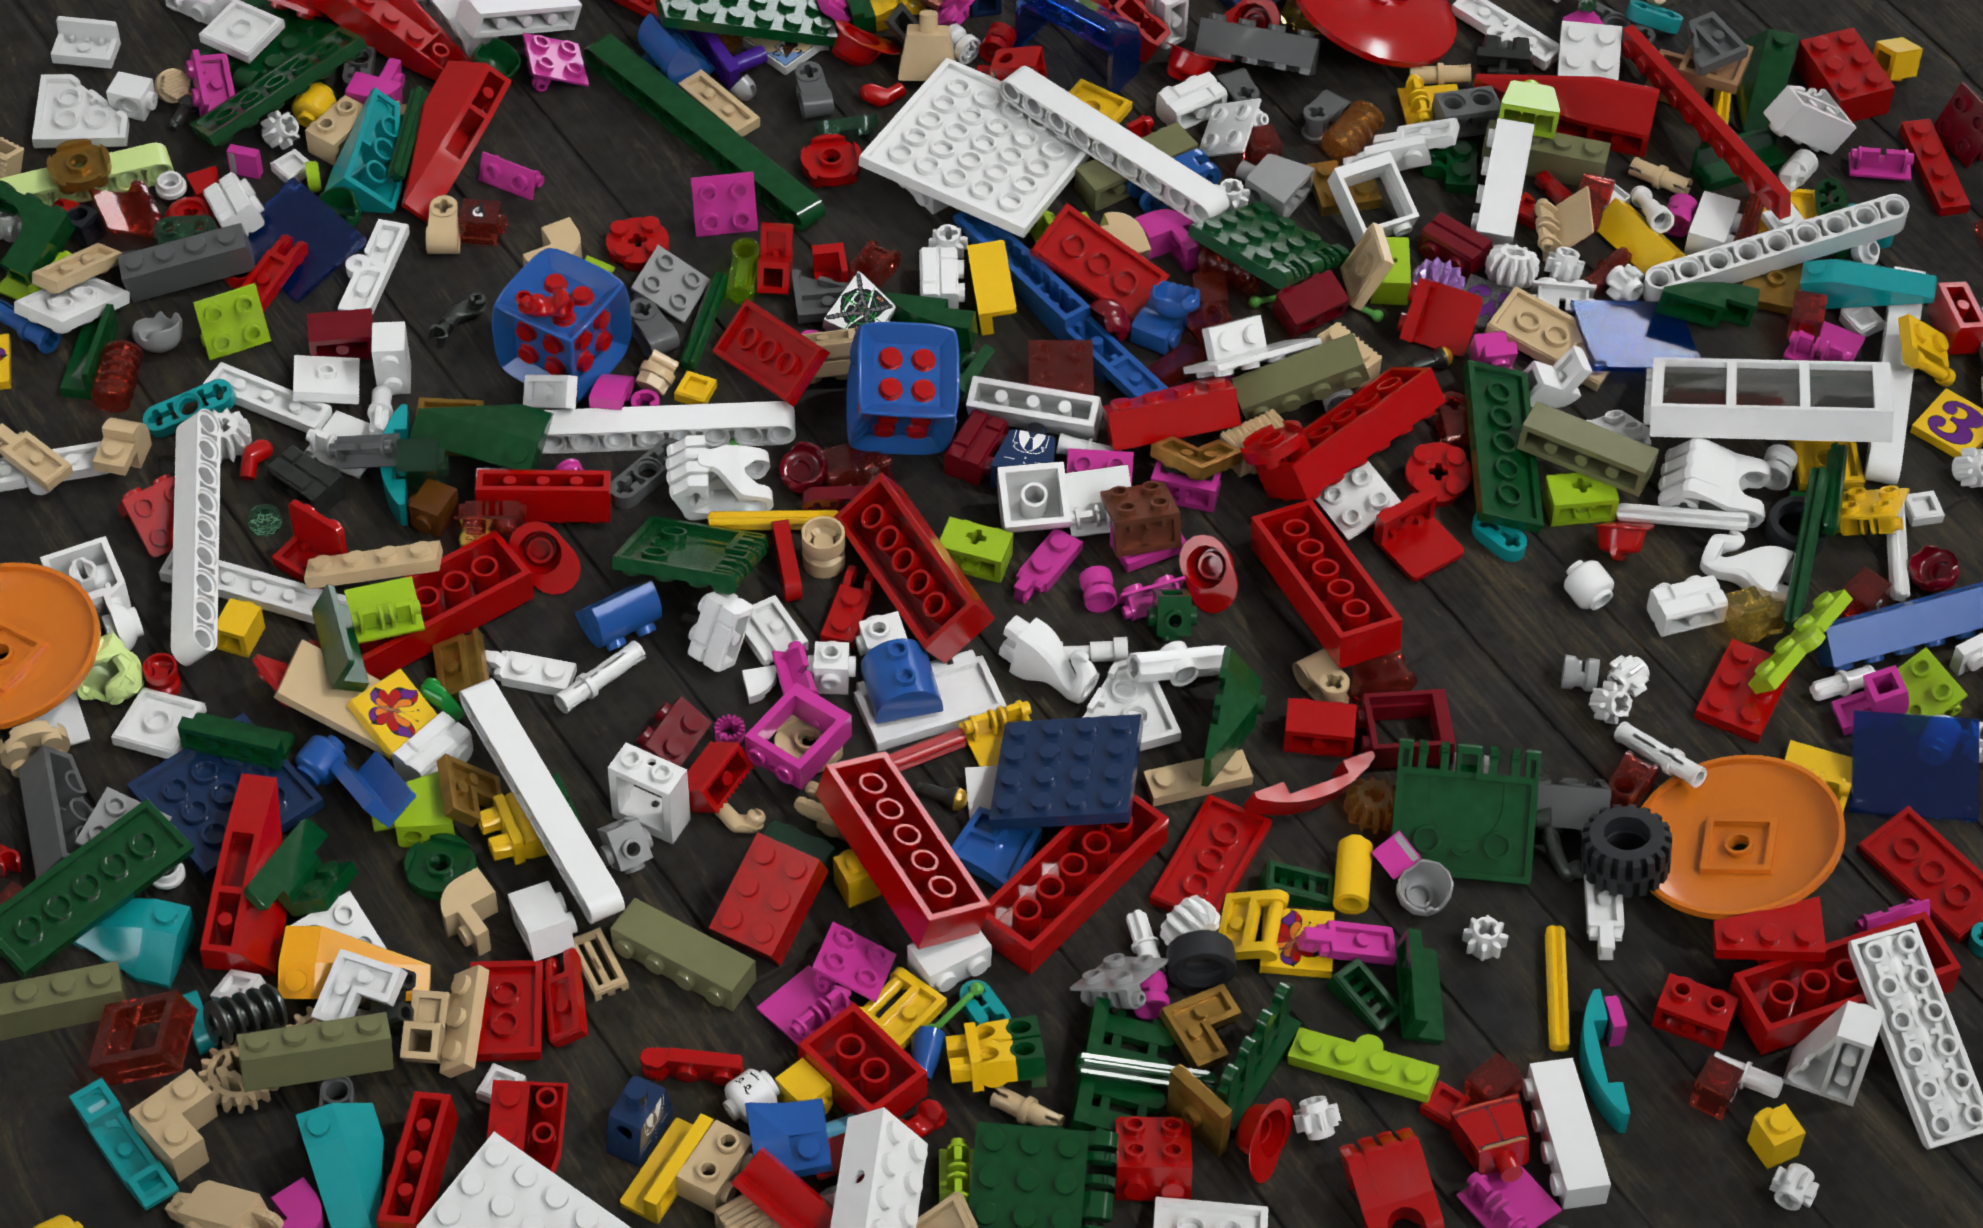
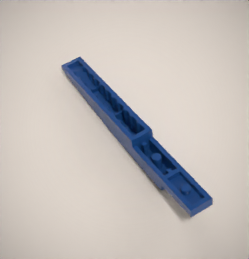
(1063, 310)

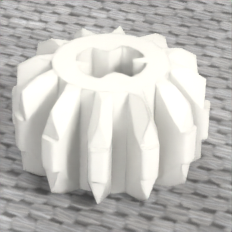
(1512, 266)
(234, 434)
(1189, 916)

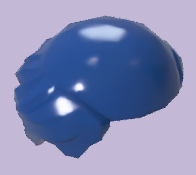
(1174, 300)

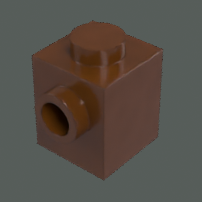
(433, 507)

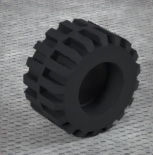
(1626, 850)

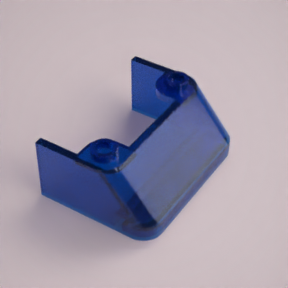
(1091, 23)

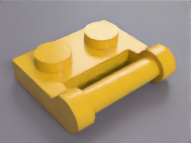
(1925, 349)
(1241, 922)
(913, 1009)

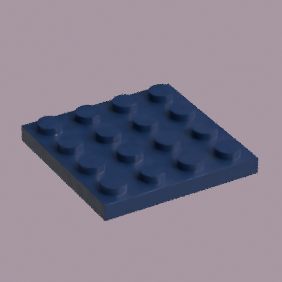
(1066, 772)
(200, 793)

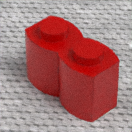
(1152, 29)

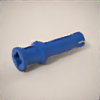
(28, 331)

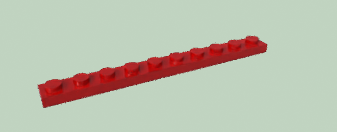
(1707, 123)

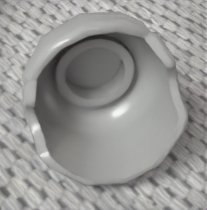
(158, 333)
(1424, 888)

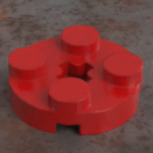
(837, 173)
(626, 232)
(1271, 445)
(1438, 456)

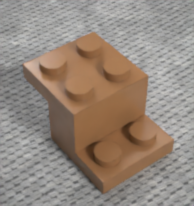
(1723, 79)

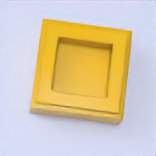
(695, 389)

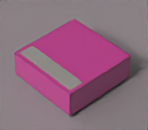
(244, 161)
(1396, 855)
(1616, 1022)

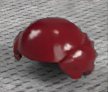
(1112, 316)
(803, 467)
(1933, 569)

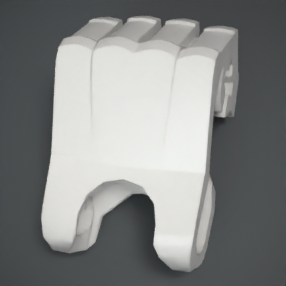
(716, 477)
(1712, 478)

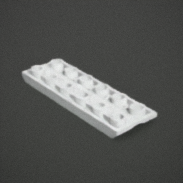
(1919, 1035)

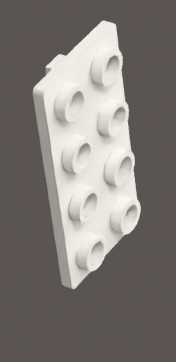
(1244, 347)

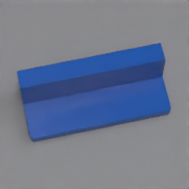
(376, 787)

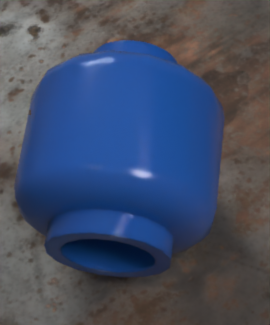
(316, 758)

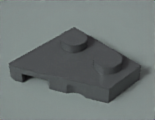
(1713, 43)
(814, 297)

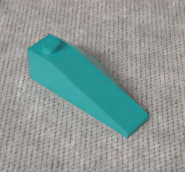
(368, 155)
(1865, 285)
(145, 939)
(346, 1161)

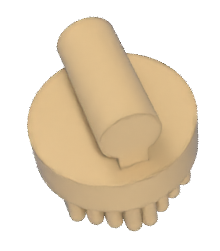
(171, 85)
(657, 373)

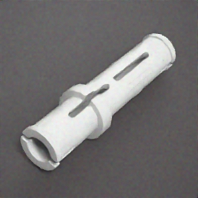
(588, 684)
(1671, 760)

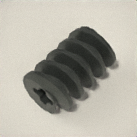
(244, 1011)

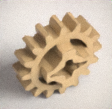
(225, 1083)

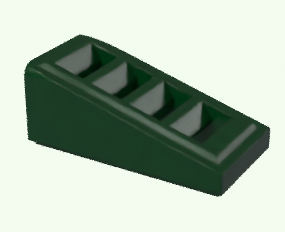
(1285, 873)
(1365, 980)

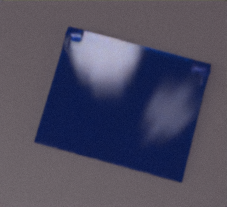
(309, 220)
(1629, 334)
(1915, 763)

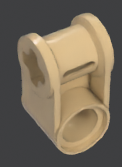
(443, 226)
(1322, 678)

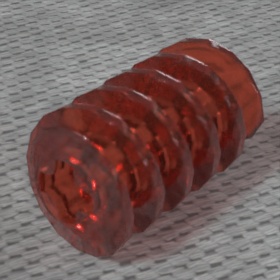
(1213, 262)
(117, 376)

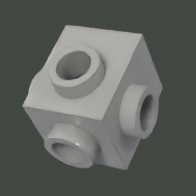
(625, 844)

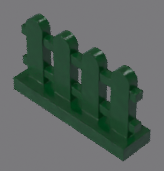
(1259, 1056)
(1113, 1091)

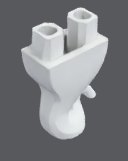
(1760, 567)
(1040, 656)

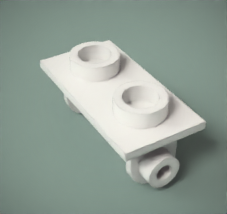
(1552, 291)

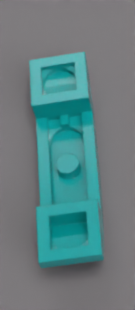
(396, 489)
(1607, 1097)
(122, 1145)

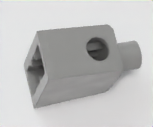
(1277, 182)

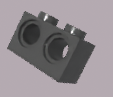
(1469, 106)

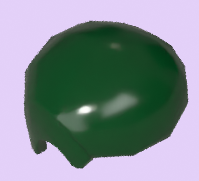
(499, 56)
(344, 203)

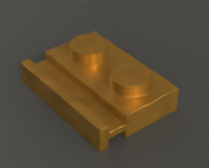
(461, 662)

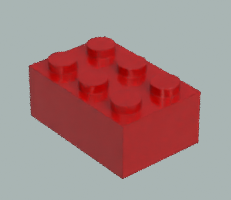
(1847, 71)
(768, 899)
(864, 1065)

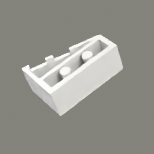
(1836, 1053)

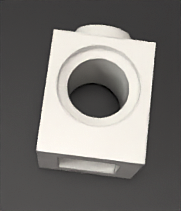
(132, 95)

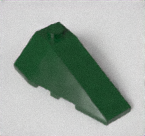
(1764, 76)
(494, 434)
(1233, 713)

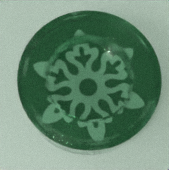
(264, 520)

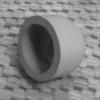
(744, 89)

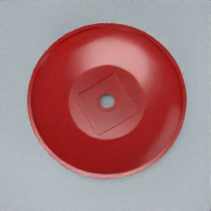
(1386, 30)

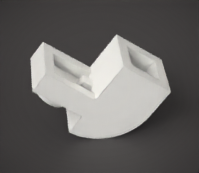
(1558, 383)

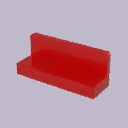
(782, 1193)

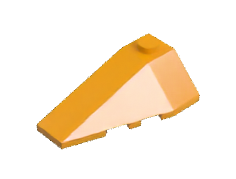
(310, 954)

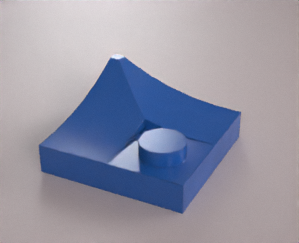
(994, 853)
(793, 1134)

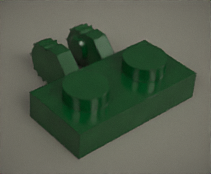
(1456, 166)

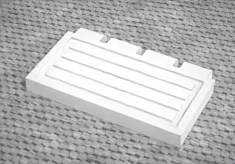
(964, 688)

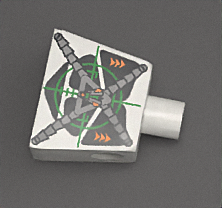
(859, 305)

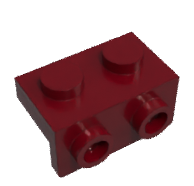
(675, 731)

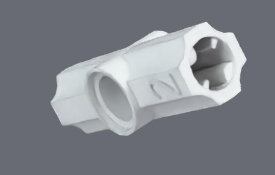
(1175, 663)

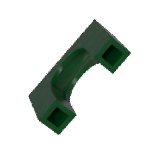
(41, 234)

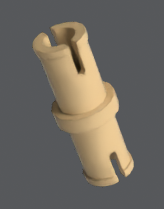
(1443, 73)
(1660, 176)
(1025, 1109)

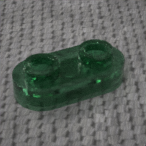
(860, 124)
(183, 227)

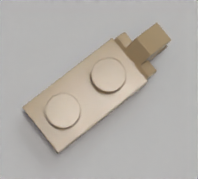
(33, 458)

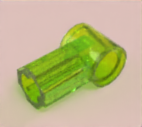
(743, 270)

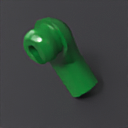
(440, 698)

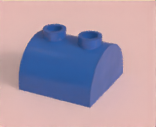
(671, 50)
(621, 614)
(900, 681)

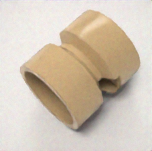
(823, 547)

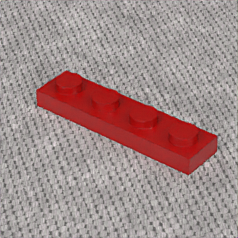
(1934, 167)

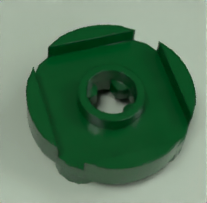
(440, 848)

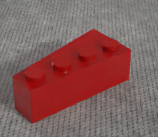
(1174, 411)

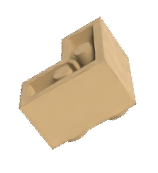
(171, 1121)

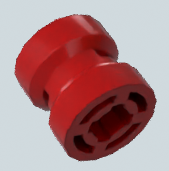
(997, 37)
(162, 673)

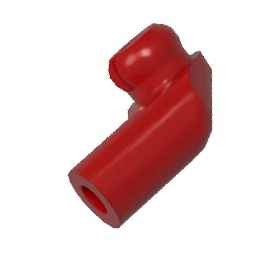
(881, 96)
(251, 456)

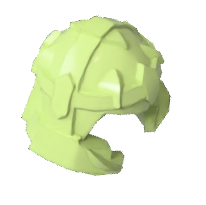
(114, 675)

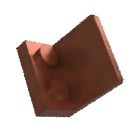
(1142, 518)

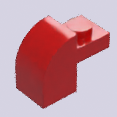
(775, 258)

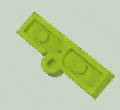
(1805, 638)
(1363, 1063)

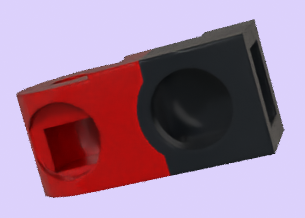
(86, 220)

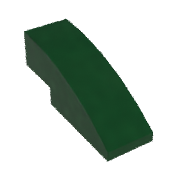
(1709, 303)
(936, 311)

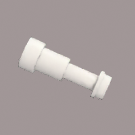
(1657, 215)
(1103, 650)

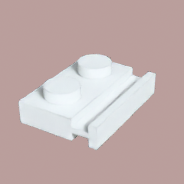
(771, 630)

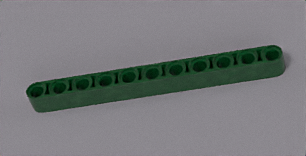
(703, 131)

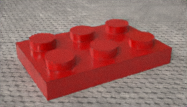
(1730, 700)
(512, 1011)

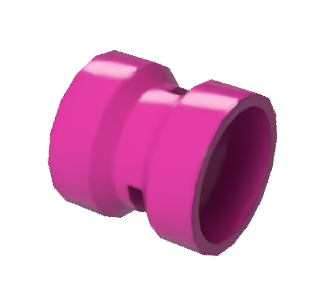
(1684, 209)
(1098, 589)
(1156, 998)

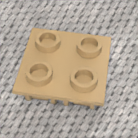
(1564, 223)

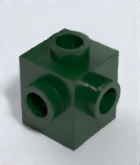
(1168, 603)

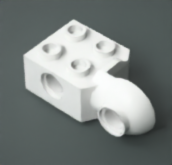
(99, 575)

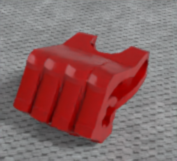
(1391, 1180)

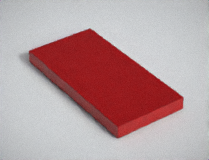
(1097, 261)
(770, 352)
(1212, 855)
(1928, 868)

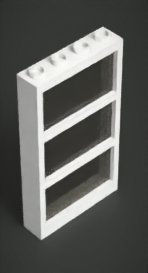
(1769, 399)

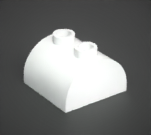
(1033, 497)

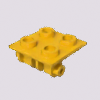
(1418, 99)
(1877, 506)
(986, 730)
(1829, 766)

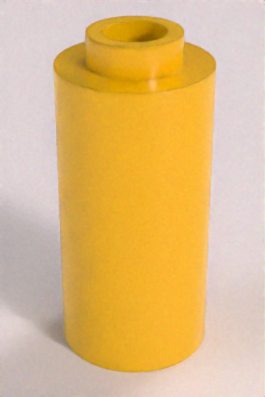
(1353, 875)

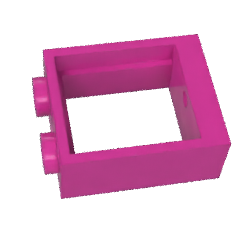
(812, 709)

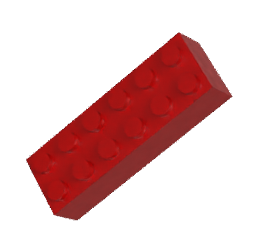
(1355, 431)
(914, 568)
(1326, 584)
(463, 595)
(902, 850)
(1069, 884)
(1791, 998)

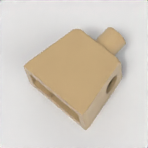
(925, 47)

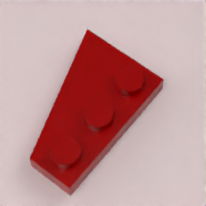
(1773, 934)

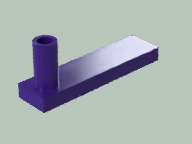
(727, 66)

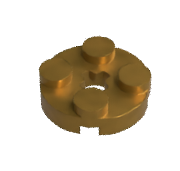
(74, 179)

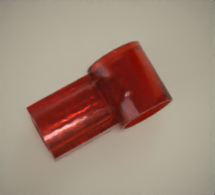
(1600, 195)

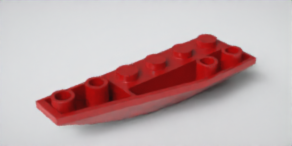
(397, 31)
(1594, 107)
(449, 129)
(235, 930)
(530, 1118)

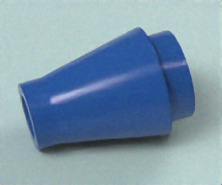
(927, 1048)

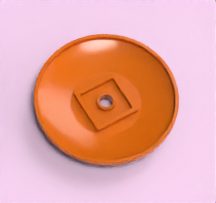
(49, 640)
(1753, 800)

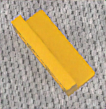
(1629, 229)
(991, 282)
(656, 1182)

